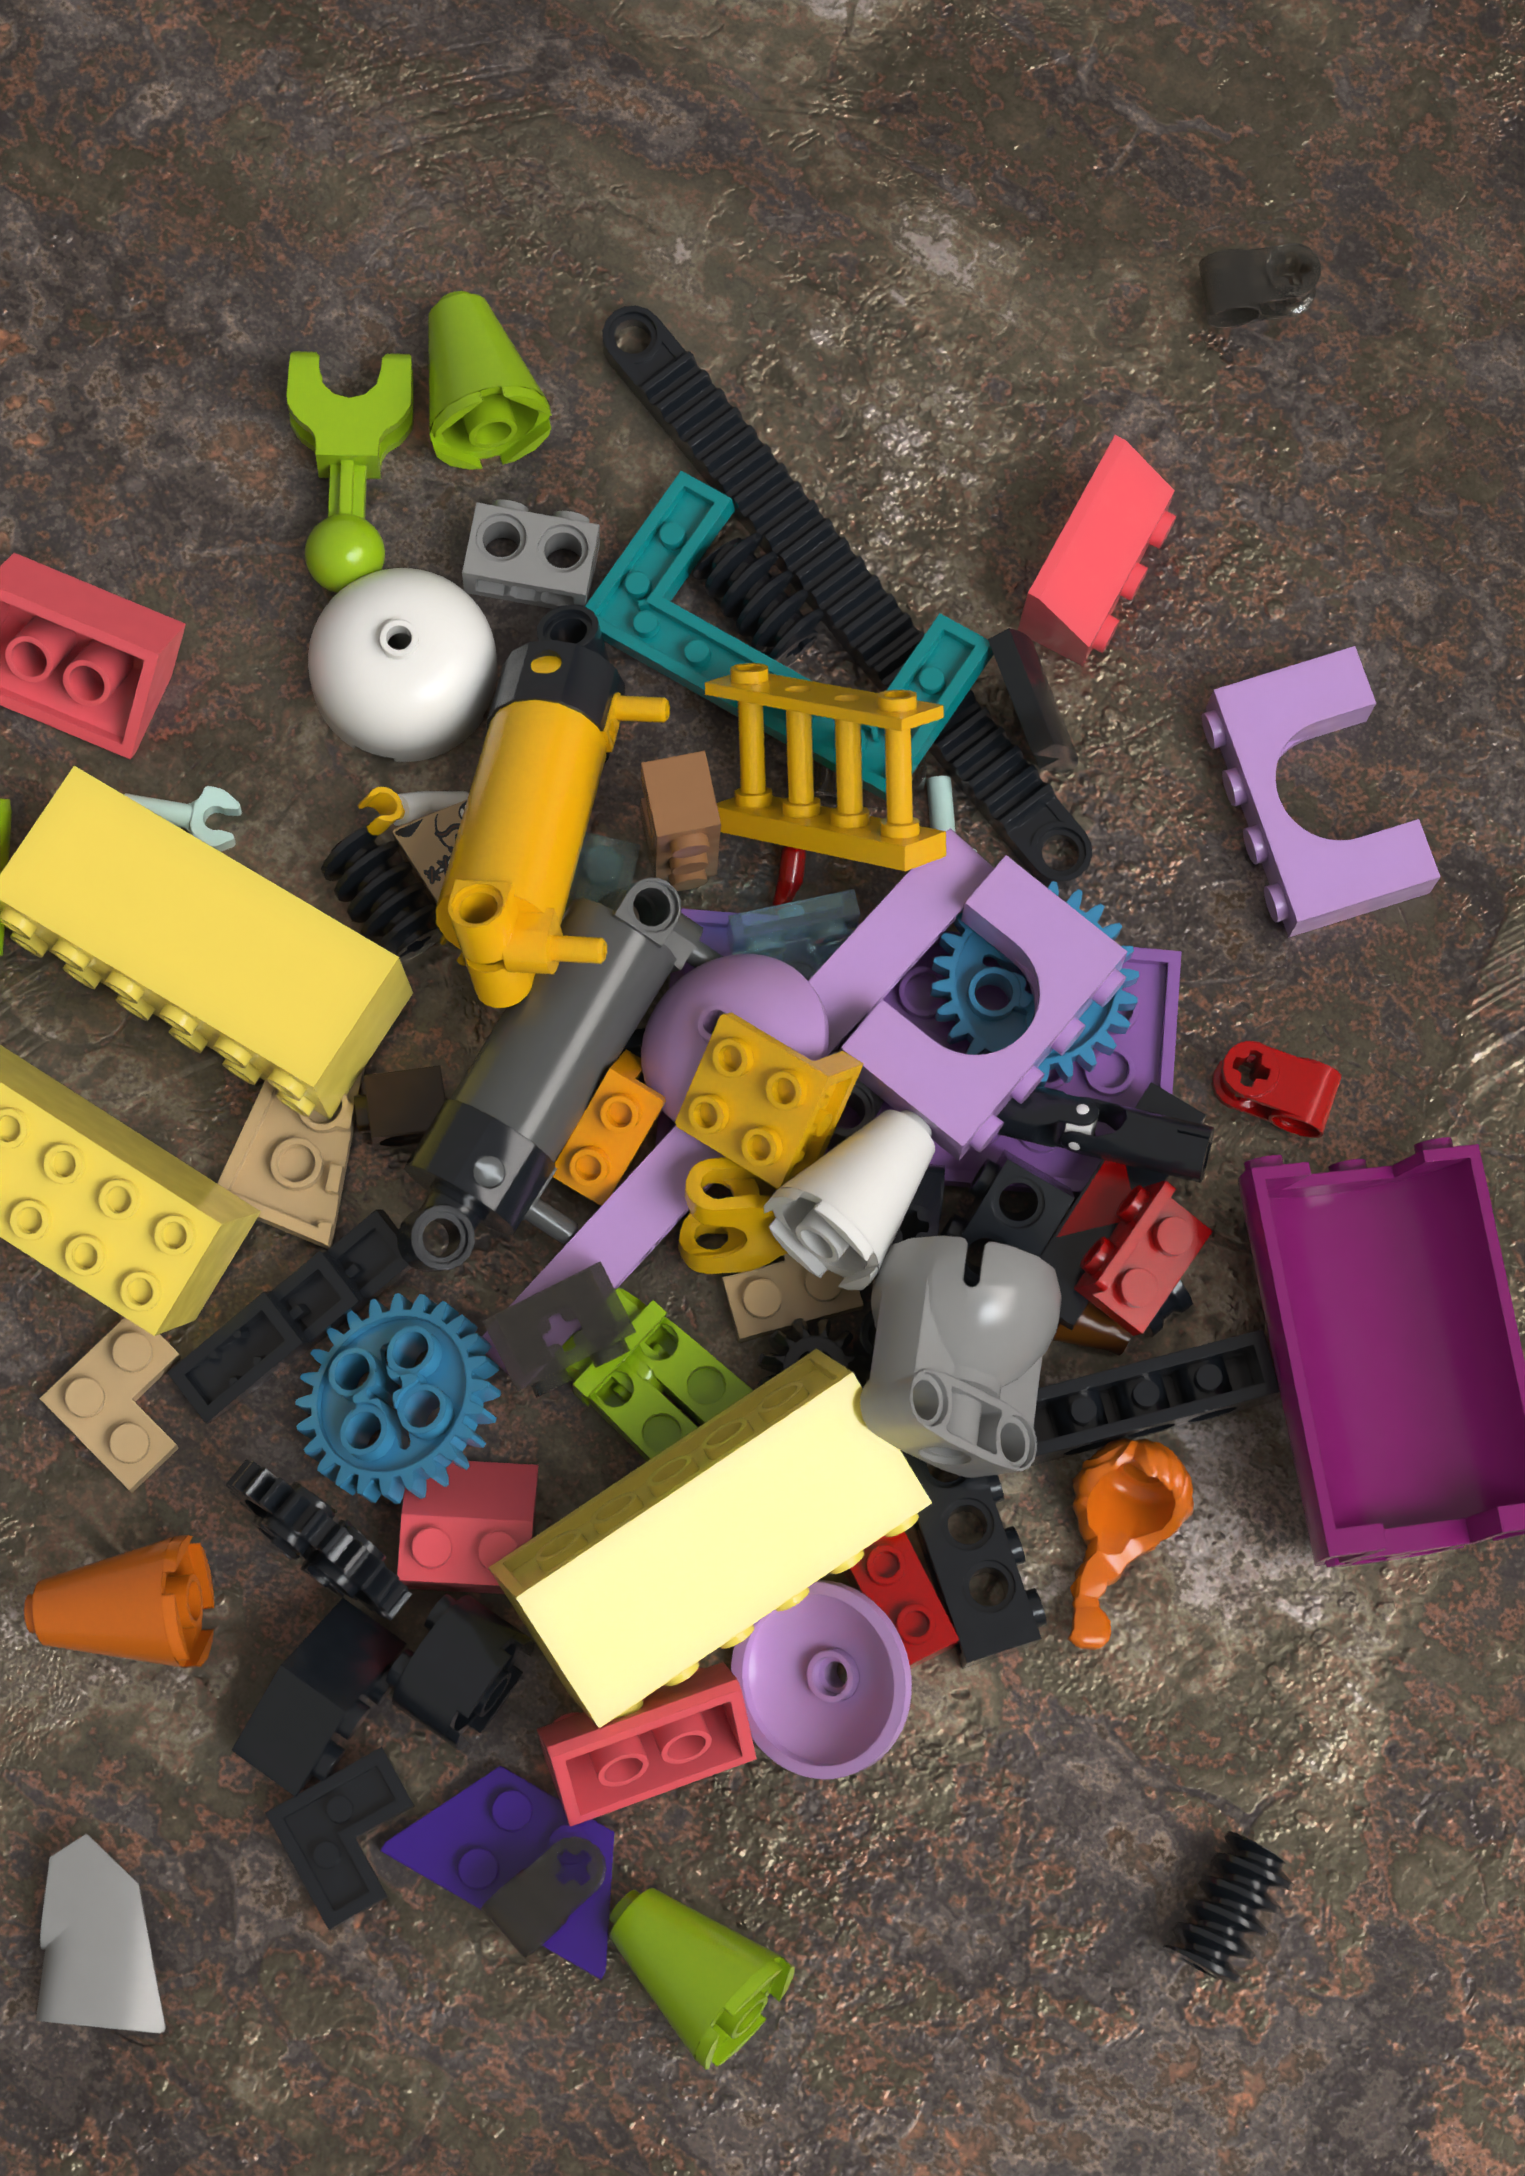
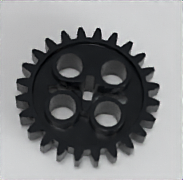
(332, 1551)

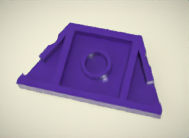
(493, 1834)

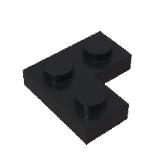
(322, 1834)

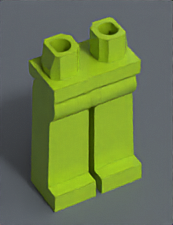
(659, 1360)

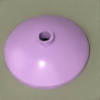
(748, 985)
(793, 1690)

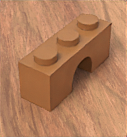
(680, 819)

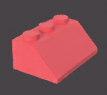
(1099, 555)
(82, 655)
(668, 1743)

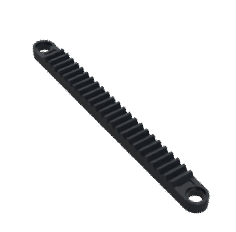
(837, 580)

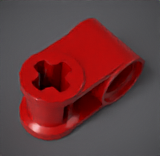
(1284, 1091)

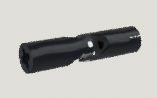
(1140, 1138)

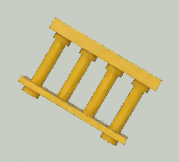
(800, 819)

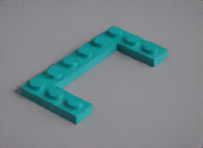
(644, 623)

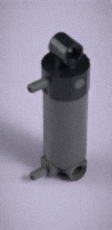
(539, 1070)

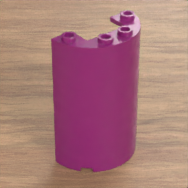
(1392, 1350)

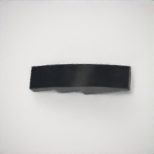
(291, 1317)

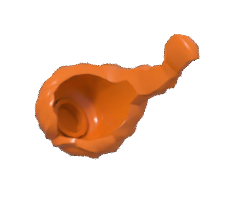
(1124, 1507)

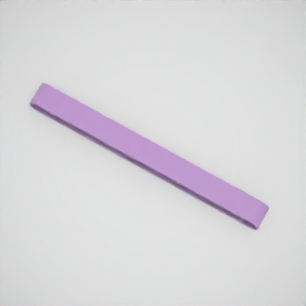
(849, 989)

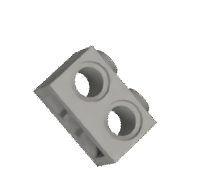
(527, 573)

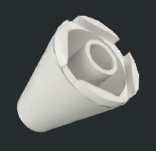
(853, 1199)

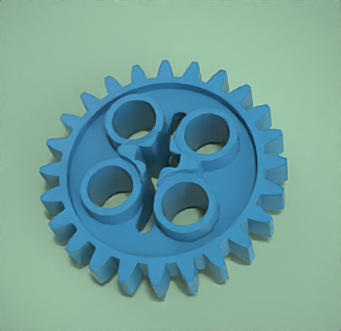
(997, 1029)
(447, 1378)

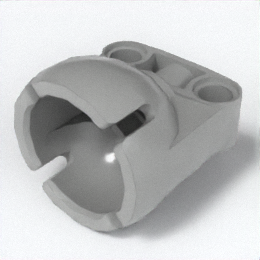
(956, 1360)

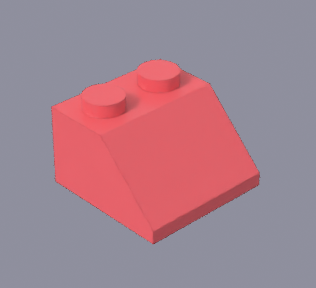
(466, 1526)

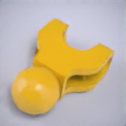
(740, 1217)

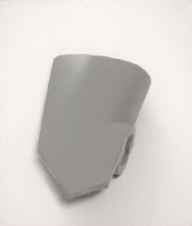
(96, 1945)

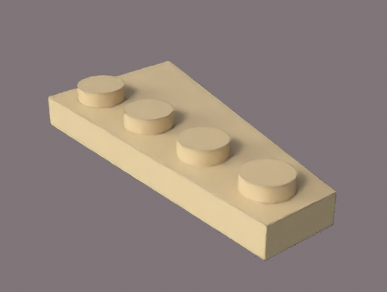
(293, 1164)

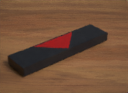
(1096, 1207)

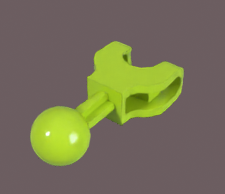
(349, 448)

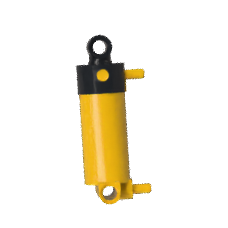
(532, 806)

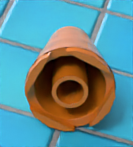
(130, 1605)

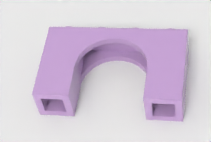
(1309, 876)
(1067, 969)

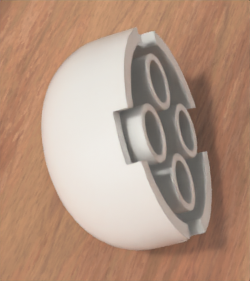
(407, 699)

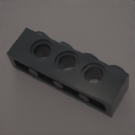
(1154, 1396)
(981, 1629)

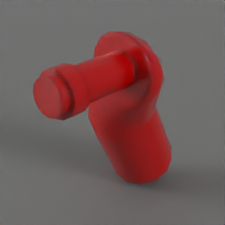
(790, 875)

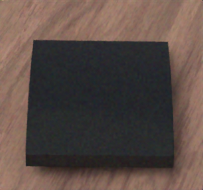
(1034, 701)

